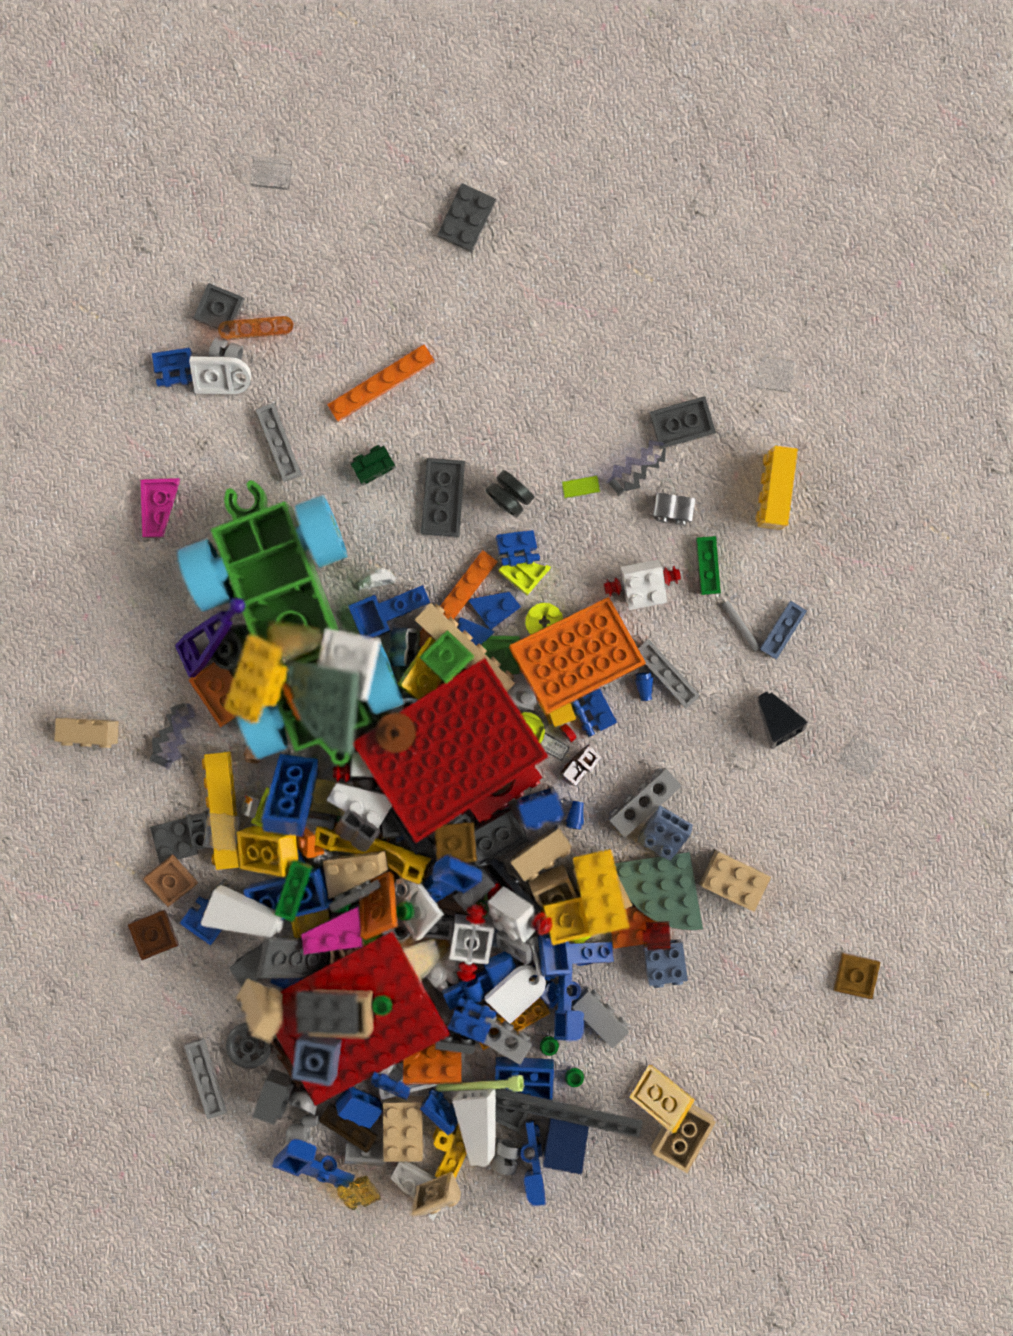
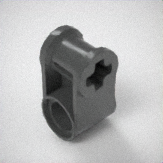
(197, 828)

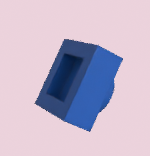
(549, 995)

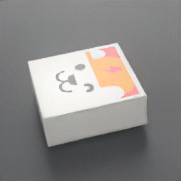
(249, 805)

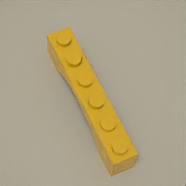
(402, 861)

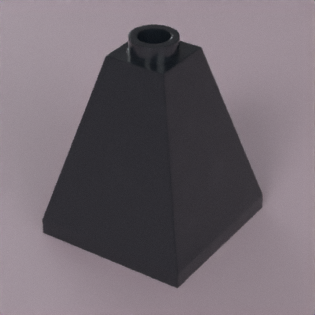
(779, 719)

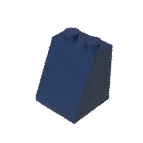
(565, 1146)

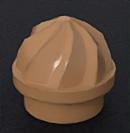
(250, 757)

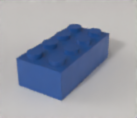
(290, 795)
(540, 808)
(313, 900)

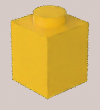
(561, 715)

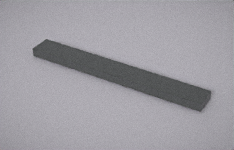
(568, 1112)

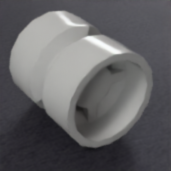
(221, 348)
(507, 1153)

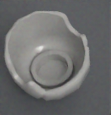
(303, 1101)

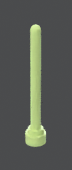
(514, 1083)

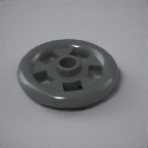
(246, 1061)

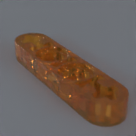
(256, 331)

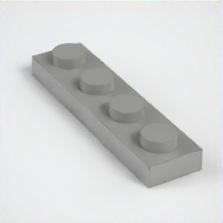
(278, 442)
(668, 674)
(205, 1078)

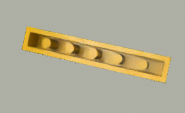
(221, 800)

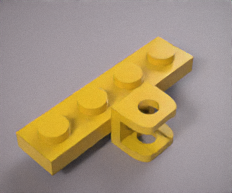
(454, 1151)

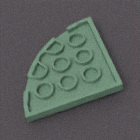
(325, 702)
(663, 890)

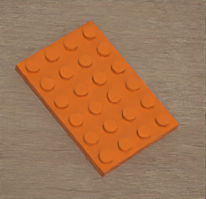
(577, 655)

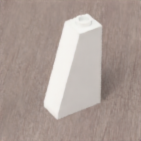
(240, 914)
(477, 1124)

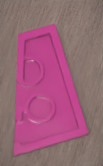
(156, 505)
(336, 934)

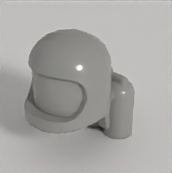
(302, 1130)

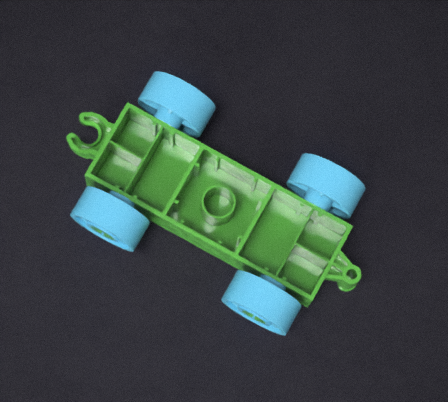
(275, 576)

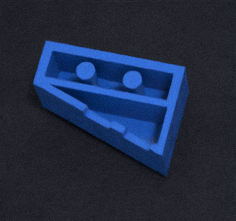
(536, 1073)

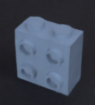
(665, 833)
(665, 965)

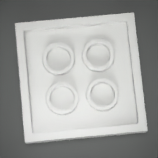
(351, 654)

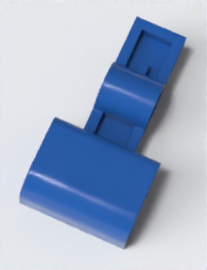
(372, 616)
(451, 875)
(558, 958)
(495, 971)
(567, 1023)
(299, 1159)
(533, 1178)

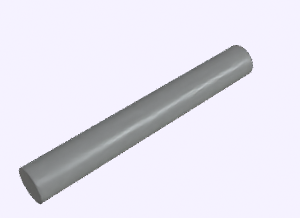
(741, 626)

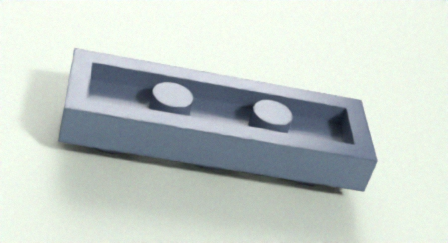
(783, 630)

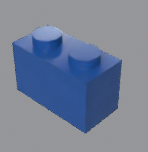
(359, 1107)

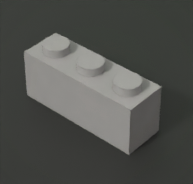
(601, 1017)

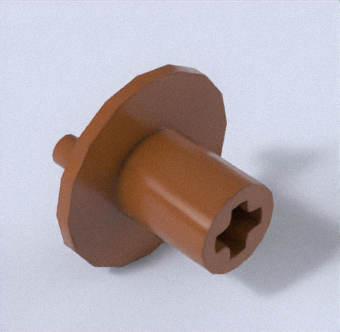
(395, 732)

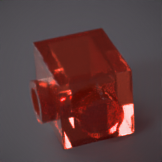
(657, 935)

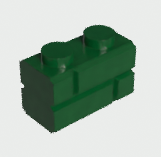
(373, 464)

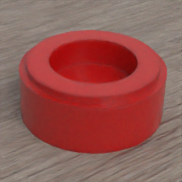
(568, 733)

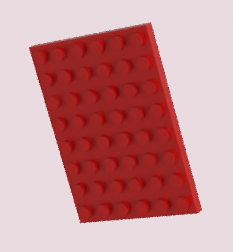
(462, 751)
(395, 1036)

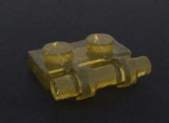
(360, 1192)

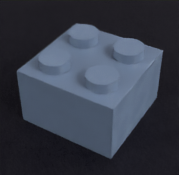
(316, 1059)

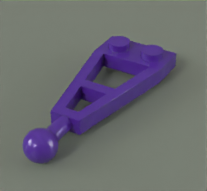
(186, 647)

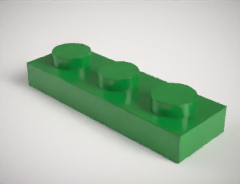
(708, 565)
(293, 890)

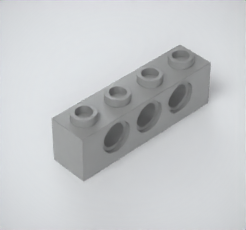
(670, 786)
(497, 1042)

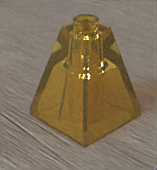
(294, 640)
(425, 954)

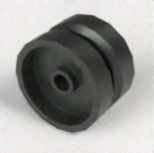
(509, 494)
(231, 647)

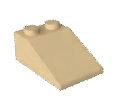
(552, 887)
(435, 1195)

